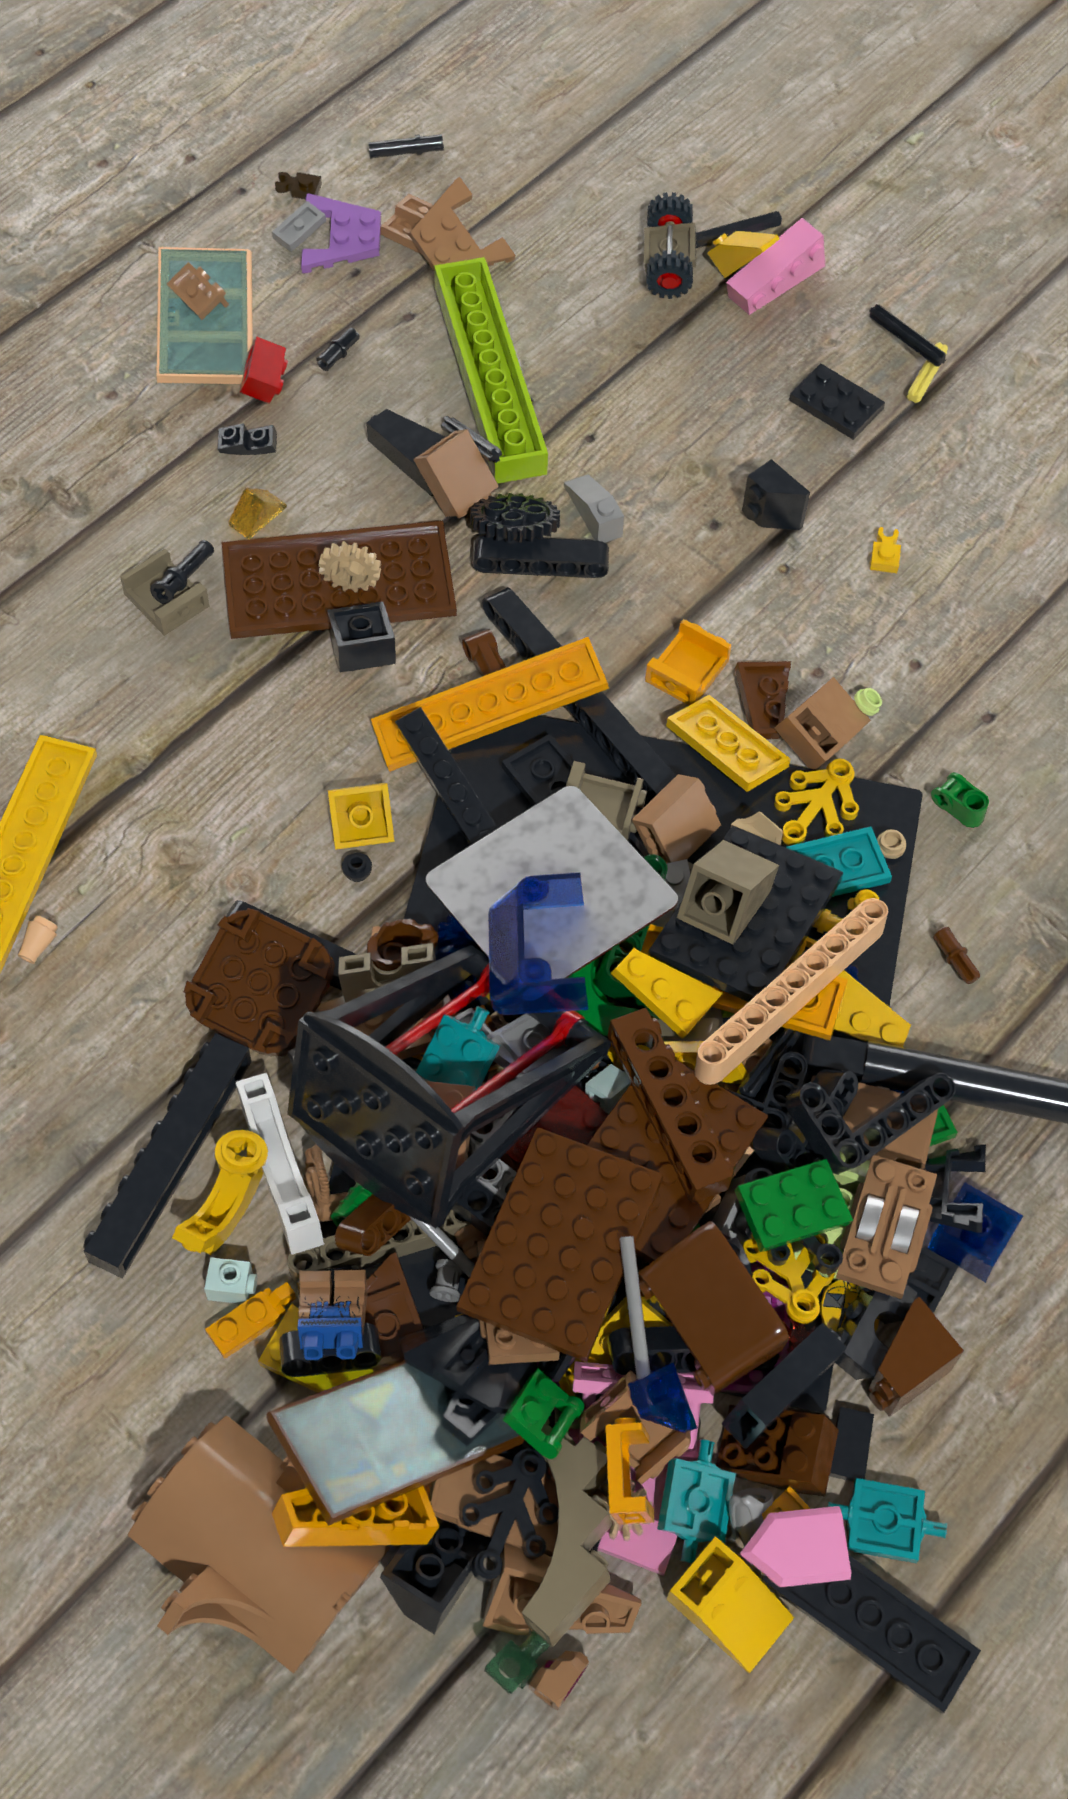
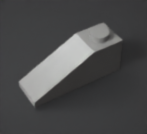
(596, 508)

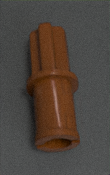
(956, 955)

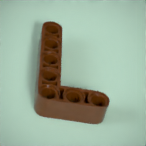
(369, 1227)

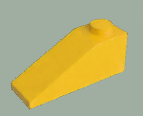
(739, 249)

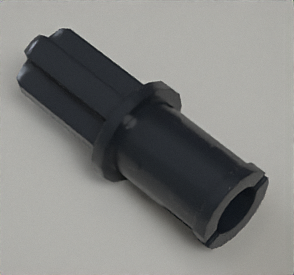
(337, 349)

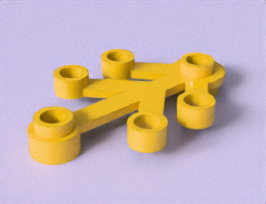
(818, 799)
(792, 1272)

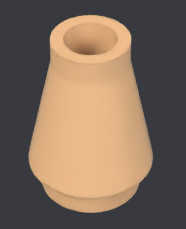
(37, 938)

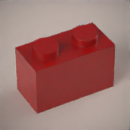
(263, 370)

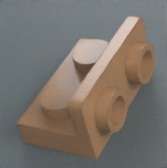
(196, 292)

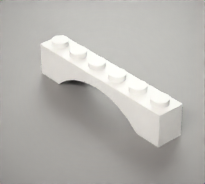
(281, 1170)

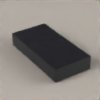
(852, 1444)

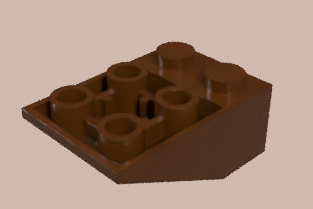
(790, 1452)

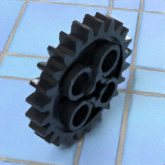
(515, 517)

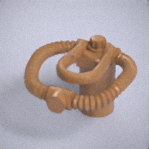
(316, 1179)

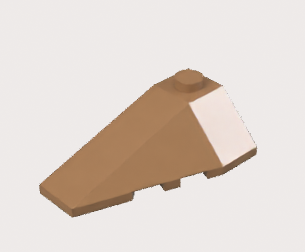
(520, 1579)

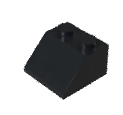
(775, 498)
(362, 637)

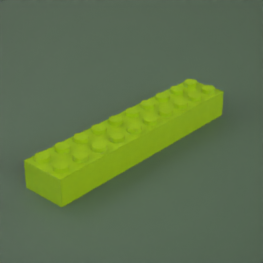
(490, 369)

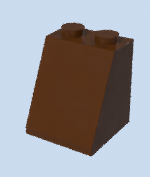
(915, 1360)

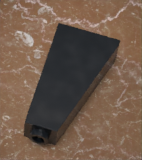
(402, 442)
(784, 1385)

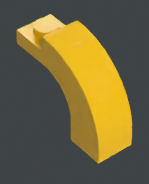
(219, 1213)

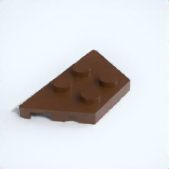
(391, 1309)

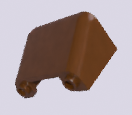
(714, 1307)

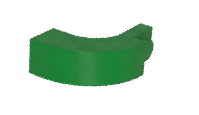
(600, 1010)

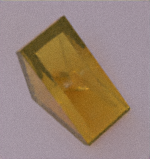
(255, 511)

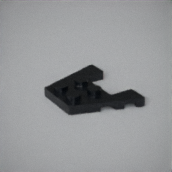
(958, 1215)

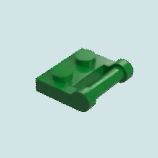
(534, 1407)

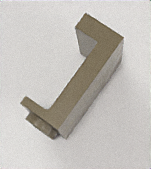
(167, 617)
(612, 798)

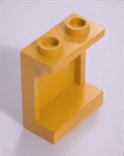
(689, 663)
(622, 1505)

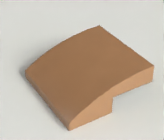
(406, 217)

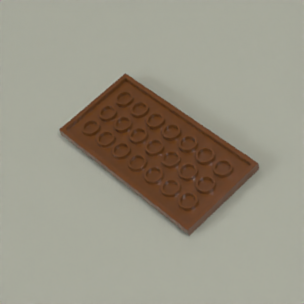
(279, 590)

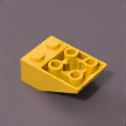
(730, 1605)

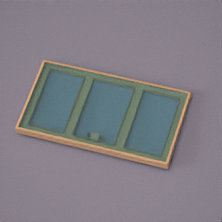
(219, 344)

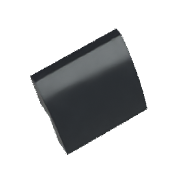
(931, 1277)

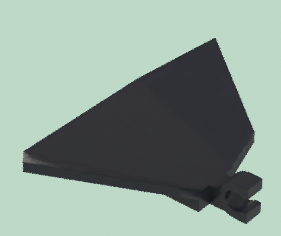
(459, 1359)

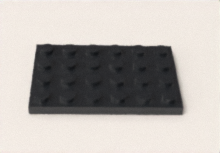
(769, 939)

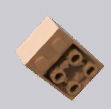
(822, 724)

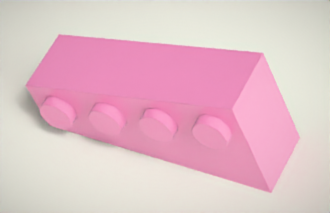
(778, 268)

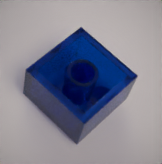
(977, 1251)

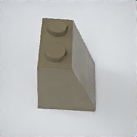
(726, 890)

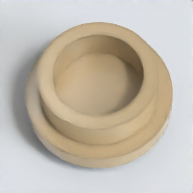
(892, 844)

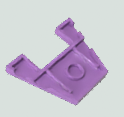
(353, 234)

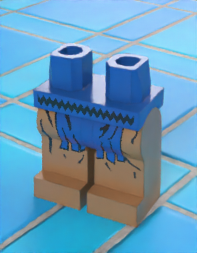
(331, 1326)

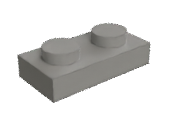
(299, 226)

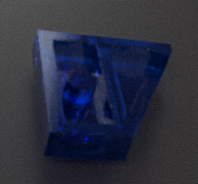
(662, 1399)

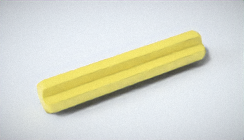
(924, 378)

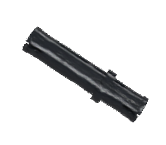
(406, 146)

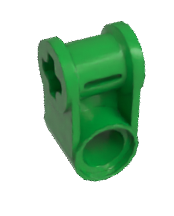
(960, 800)

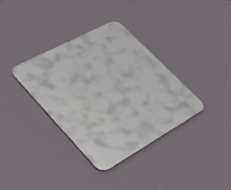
(557, 838)

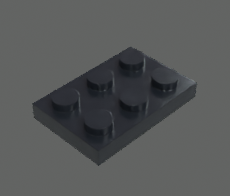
(836, 401)

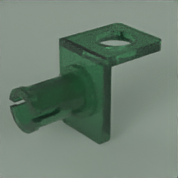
(516, 1662)

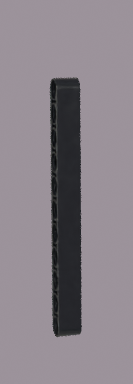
(595, 712)

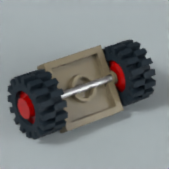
(669, 245)

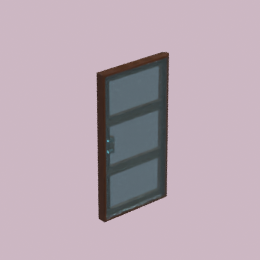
(377, 1439)

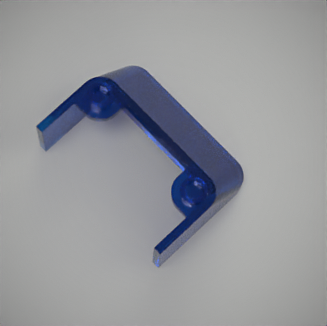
(524, 983)

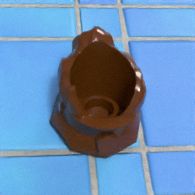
(392, 936)

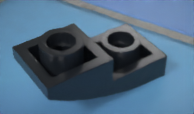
(241, 441)

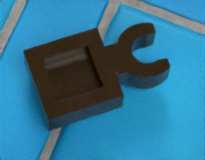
(298, 185)

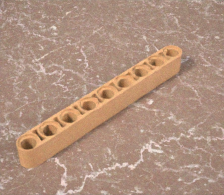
(790, 991)

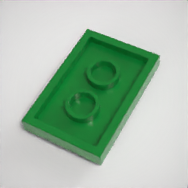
(793, 1205)

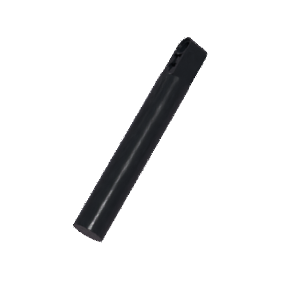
(974, 1081)

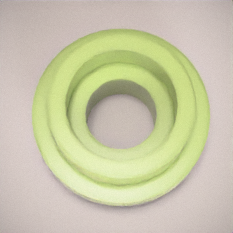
(868, 701)

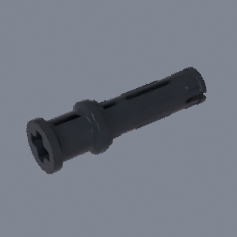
(176, 577)

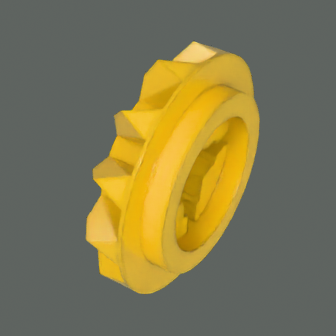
(234, 1143)

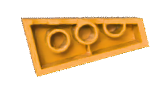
(394, 1522)

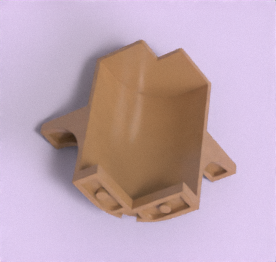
(219, 1537)

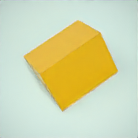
(361, 815)

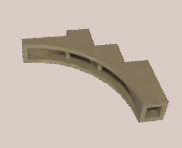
(574, 1573)

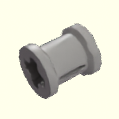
(446, 1281)

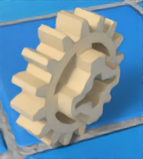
(349, 566)

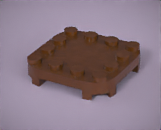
(259, 982)

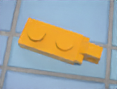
(250, 1319)

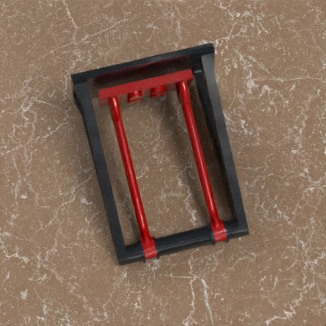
(388, 1122)

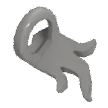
(747, 1512)

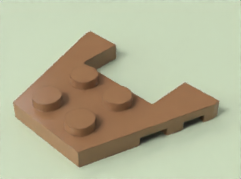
(445, 239)

